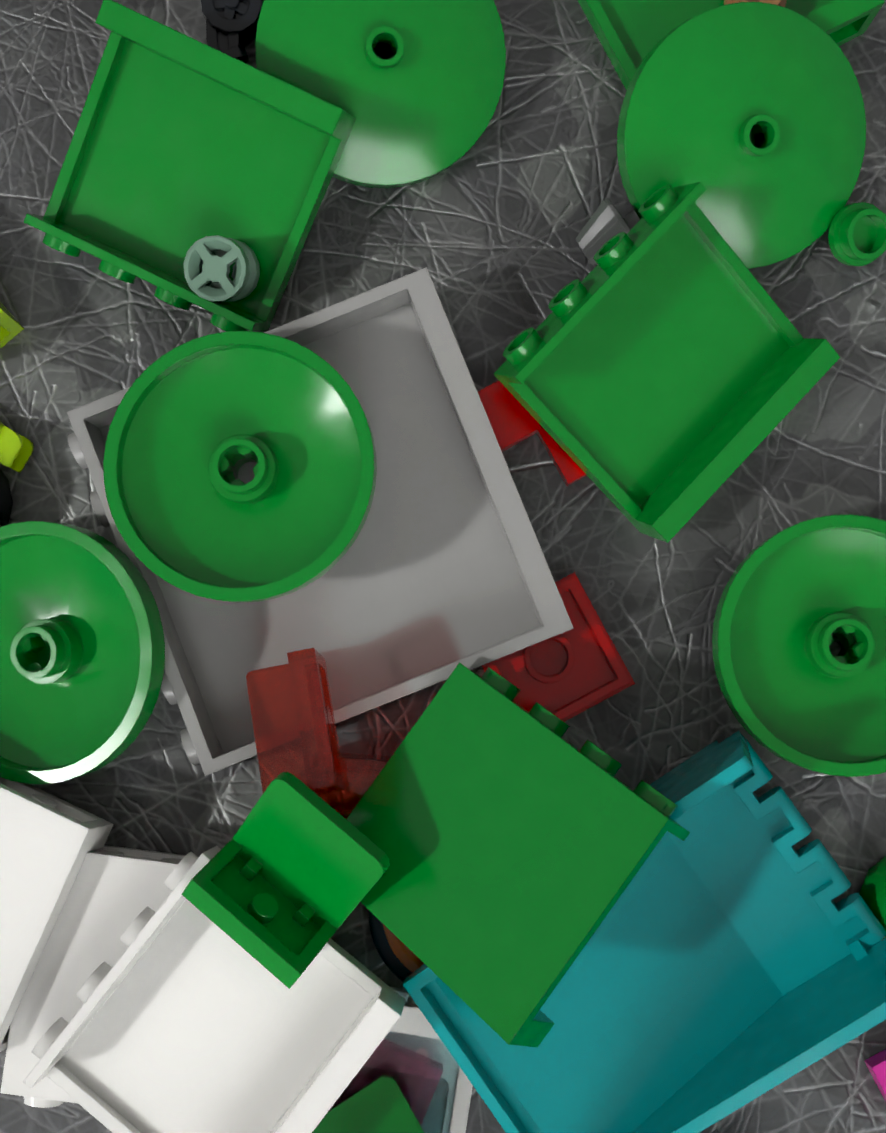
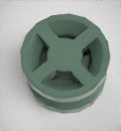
(209, 264)

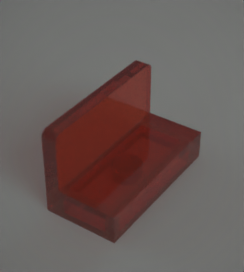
(296, 722)

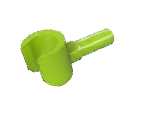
(14, 448)

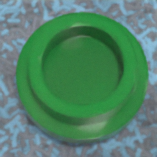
(858, 234)

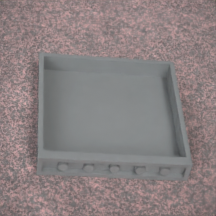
(429, 582)

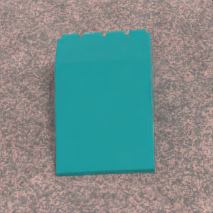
(698, 983)

